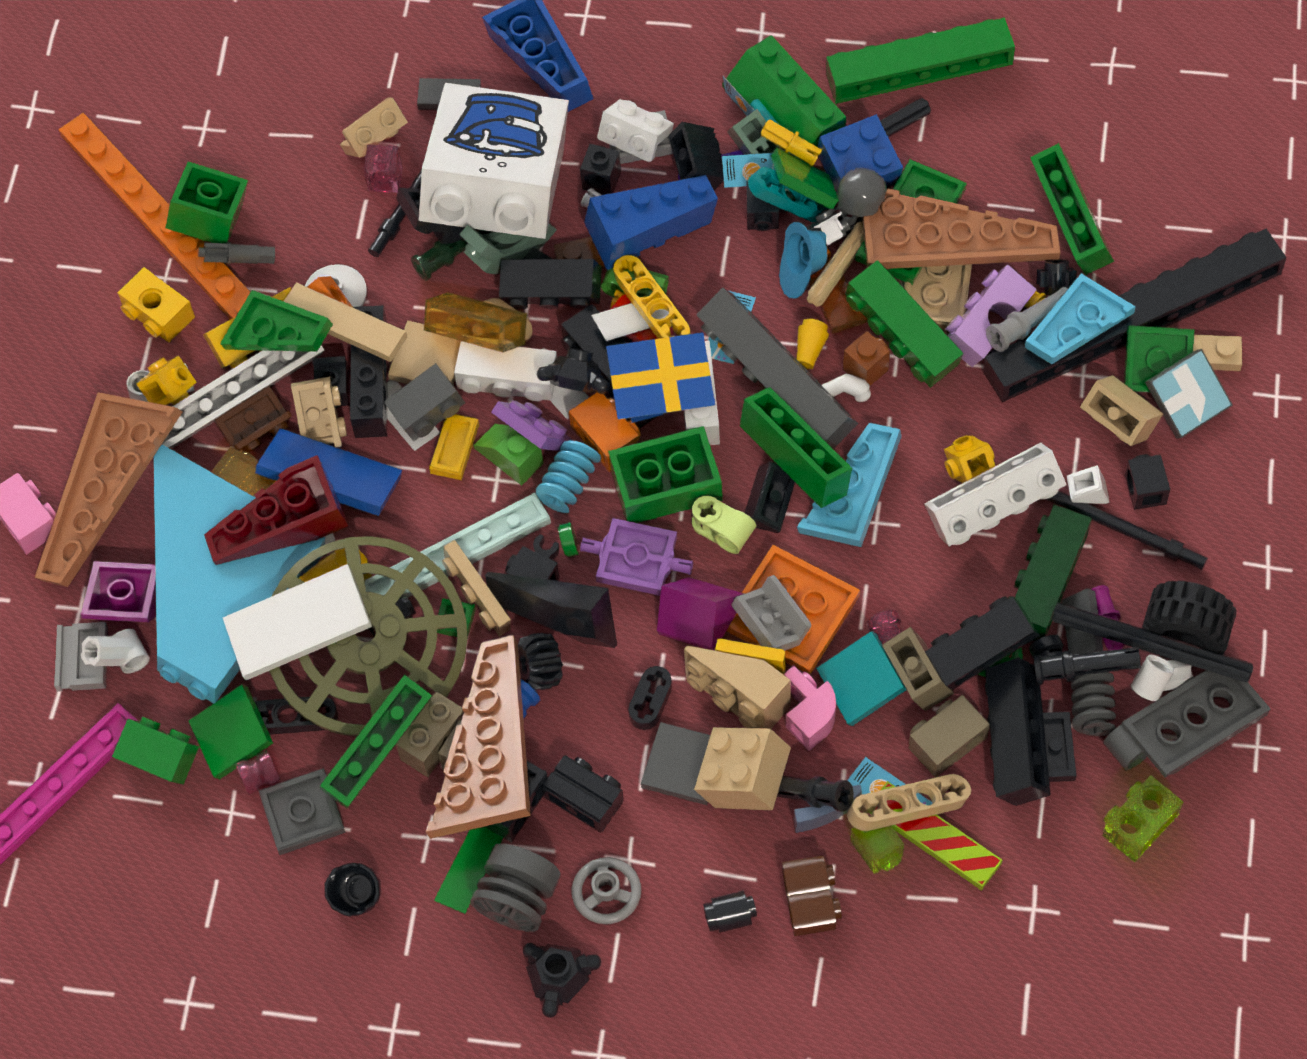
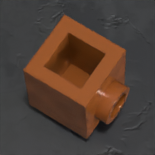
(867, 358)

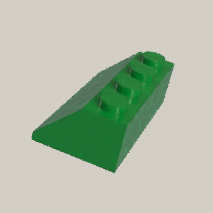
(785, 90)

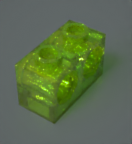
(1148, 822)

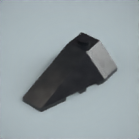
(565, 607)

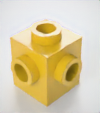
(172, 379)
(968, 458)

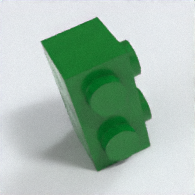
(156, 751)

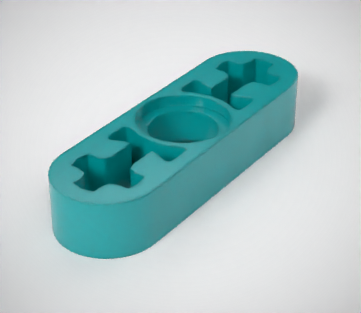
(766, 186)

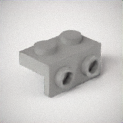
(772, 615)

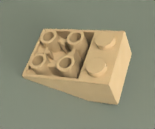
(740, 684)

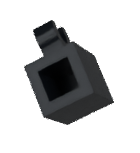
(535, 563)

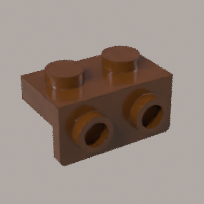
(252, 420)

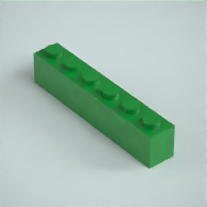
(920, 60)

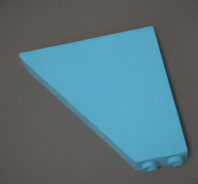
(191, 588)

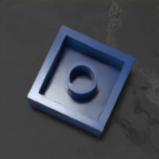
(859, 146)

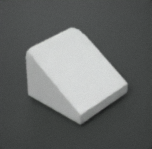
(1088, 486)

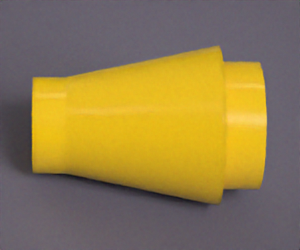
(810, 341)

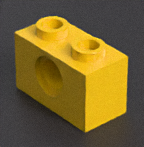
(148, 291)

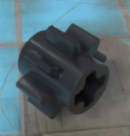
(1055, 276)

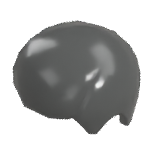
(861, 192)

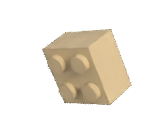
(742, 768)

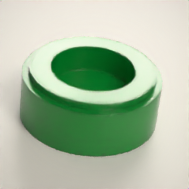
(568, 539)

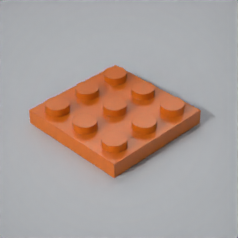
(818, 595)

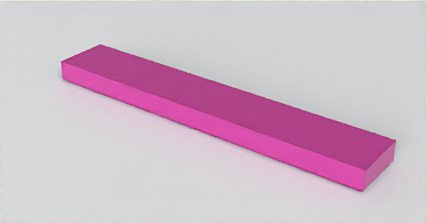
(61, 781)

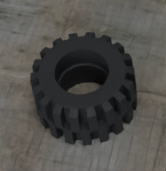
(1191, 614)

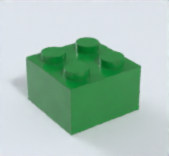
(206, 203)

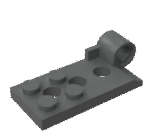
(1141, 733)

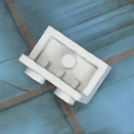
(633, 129)

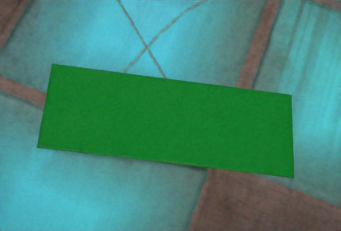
(467, 869)

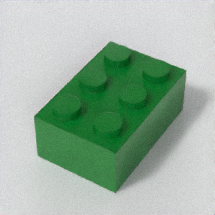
(664, 475)

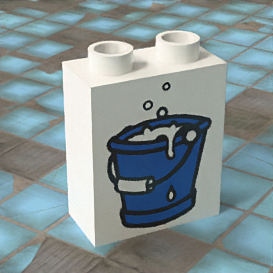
(493, 160)

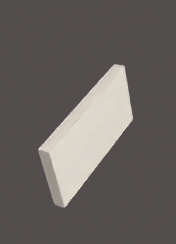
(297, 622)

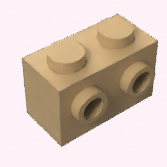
(1121, 410)

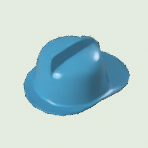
(802, 256)

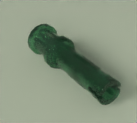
(442, 256)

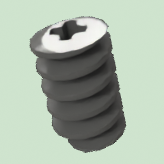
(1093, 704)

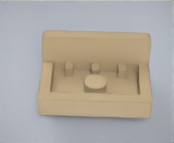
(372, 128)
(316, 411)

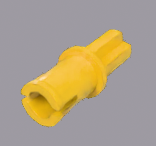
(790, 142)

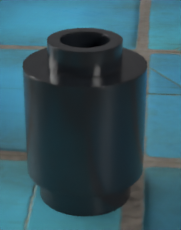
(730, 911)

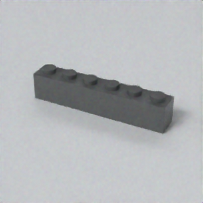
(774, 366)

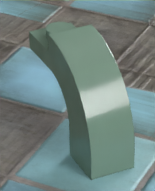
(491, 248)

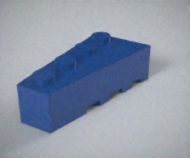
(537, 46)

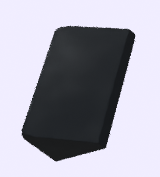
(770, 497)

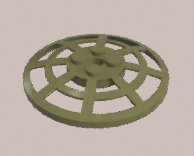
(390, 637)

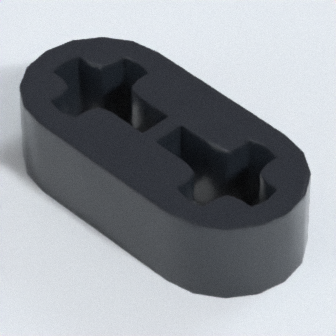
(643, 695)

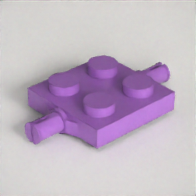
(636, 556)

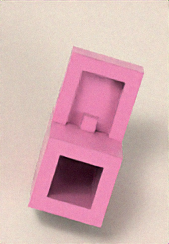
(816, 710)

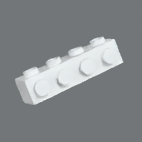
(995, 494)

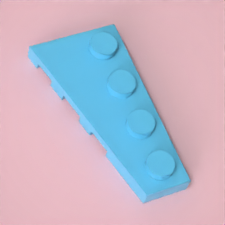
(850, 516)

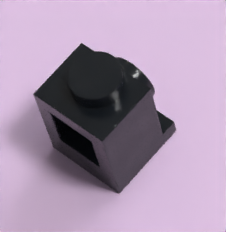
(338, 371)

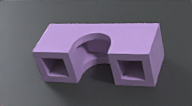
(1002, 294)

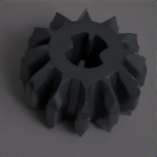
(540, 661)

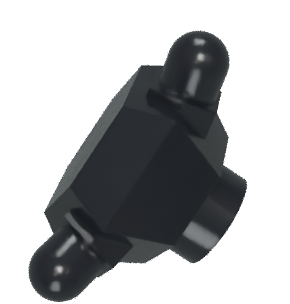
(575, 372)
(558, 973)

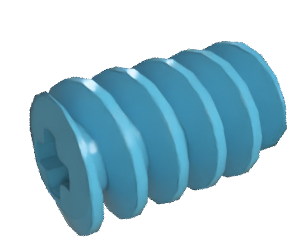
(566, 474)

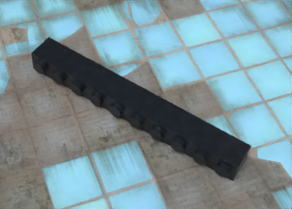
(1158, 304)

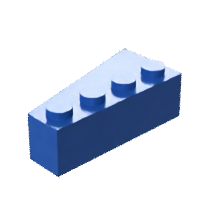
(648, 216)

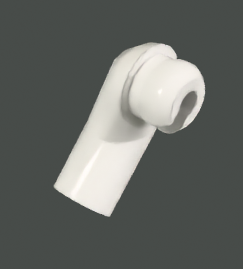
(849, 384)

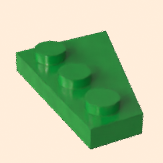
(275, 326)

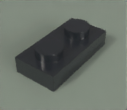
(1059, 746)

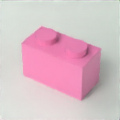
(24, 514)

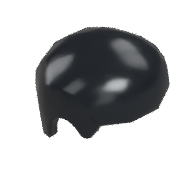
(352, 889)

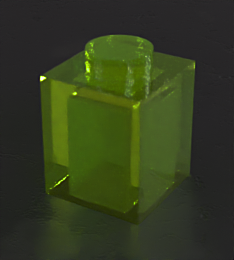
(878, 847)

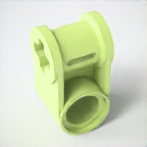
(721, 524)

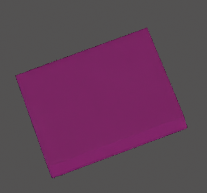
(121, 592)
(695, 612)

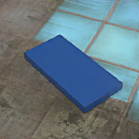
(355, 478)

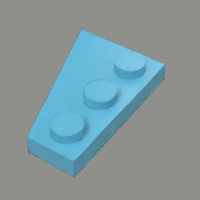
(1076, 319)

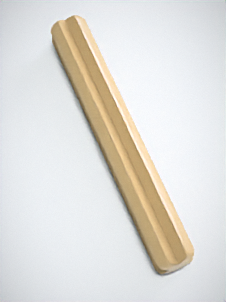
(836, 266)

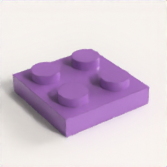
(528, 422)

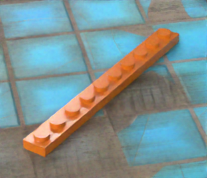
(152, 212)

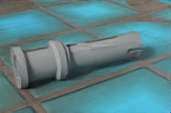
(1019, 324)

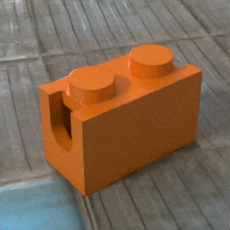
(599, 427)

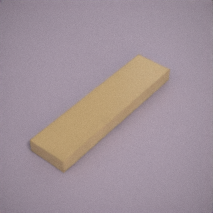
(350, 324)

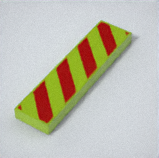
(948, 846)

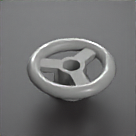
(602, 878)

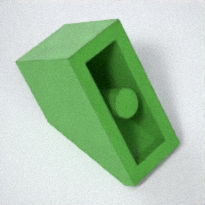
(510, 452)

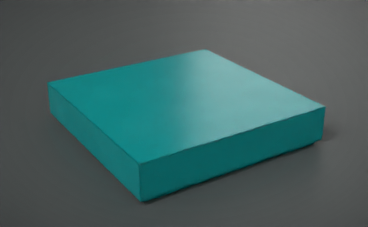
(862, 678)

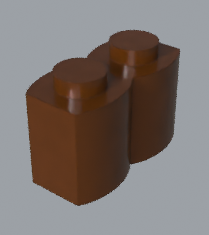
(809, 895)

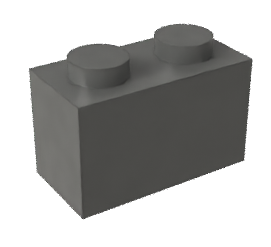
(425, 402)

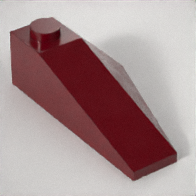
(286, 514)

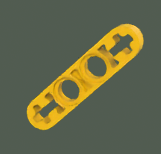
(651, 303)

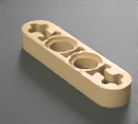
(911, 806)

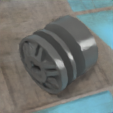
(515, 887)

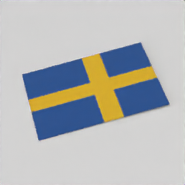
(660, 375)

